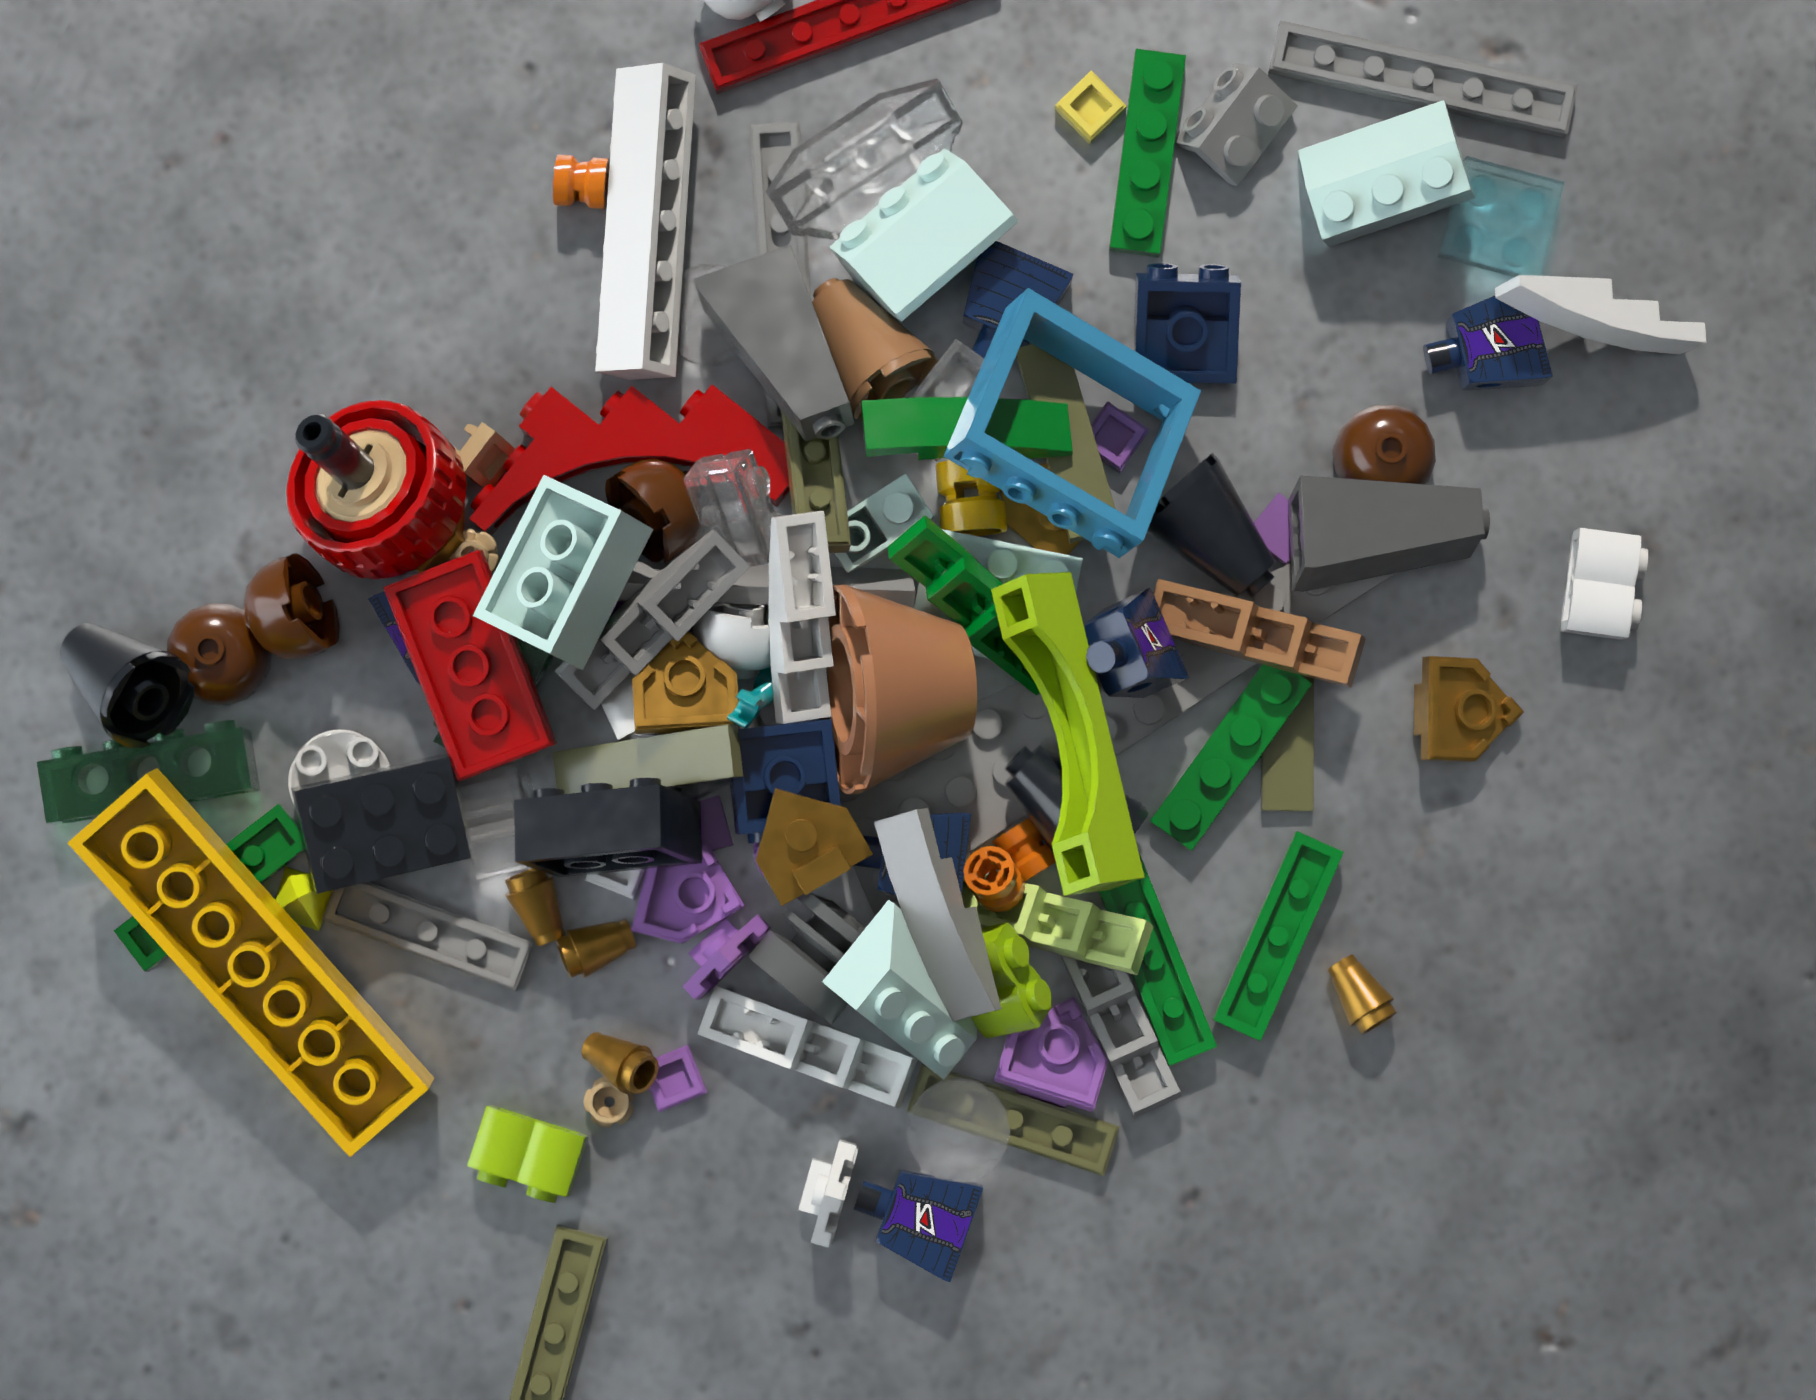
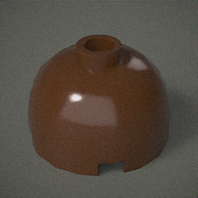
(1385, 446)
(658, 498)
(288, 610)
(220, 653)

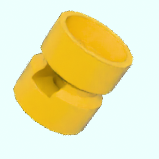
(968, 515)

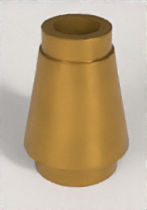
(536, 904)
(594, 946)
(1361, 995)
(621, 1062)

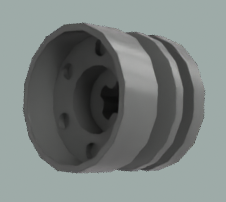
(811, 954)

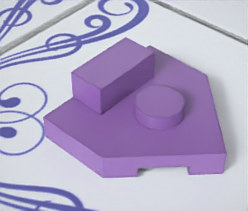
(685, 899)
(722, 952)
(1056, 1061)

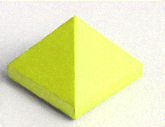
(300, 899)

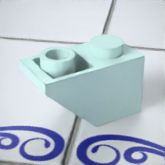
(881, 521)

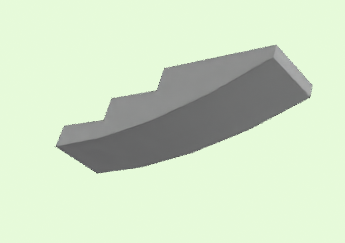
(655, 615)
(933, 909)
(1124, 1035)

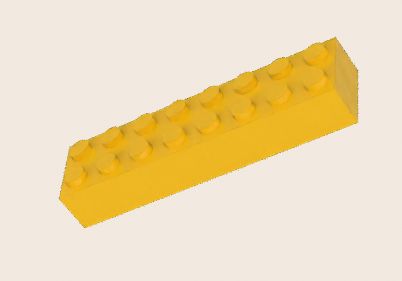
(252, 961)

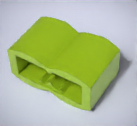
(1021, 991)
(527, 1152)

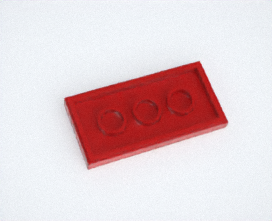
(469, 668)

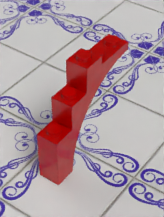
(632, 430)

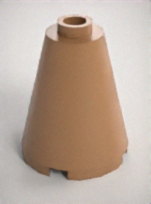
(868, 345)

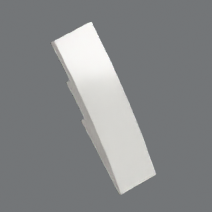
(1589, 311)
(798, 616)
(807, 1046)

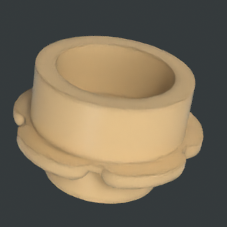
(475, 541)
(603, 1115)

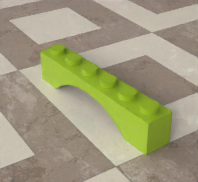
(1094, 830)

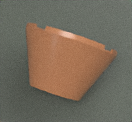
(896, 687)

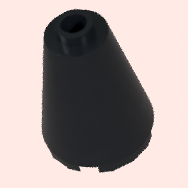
(1213, 530)
(128, 683)
(1037, 787)

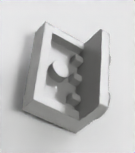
(1237, 121)

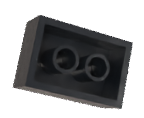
(381, 823)
(607, 829)

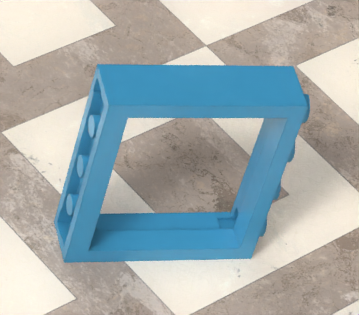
(1105, 362)

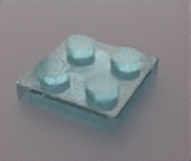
(1505, 223)

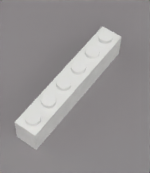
(645, 222)

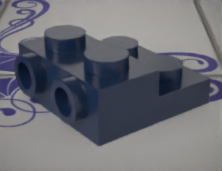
(1189, 321)
(785, 758)

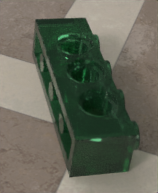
(230, 773)

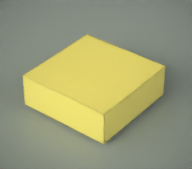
(1090, 107)

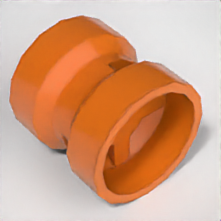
(581, 181)
(1026, 849)
(1000, 889)

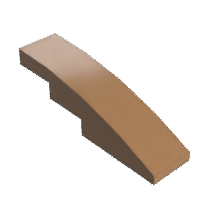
(1259, 633)

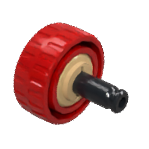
(375, 488)

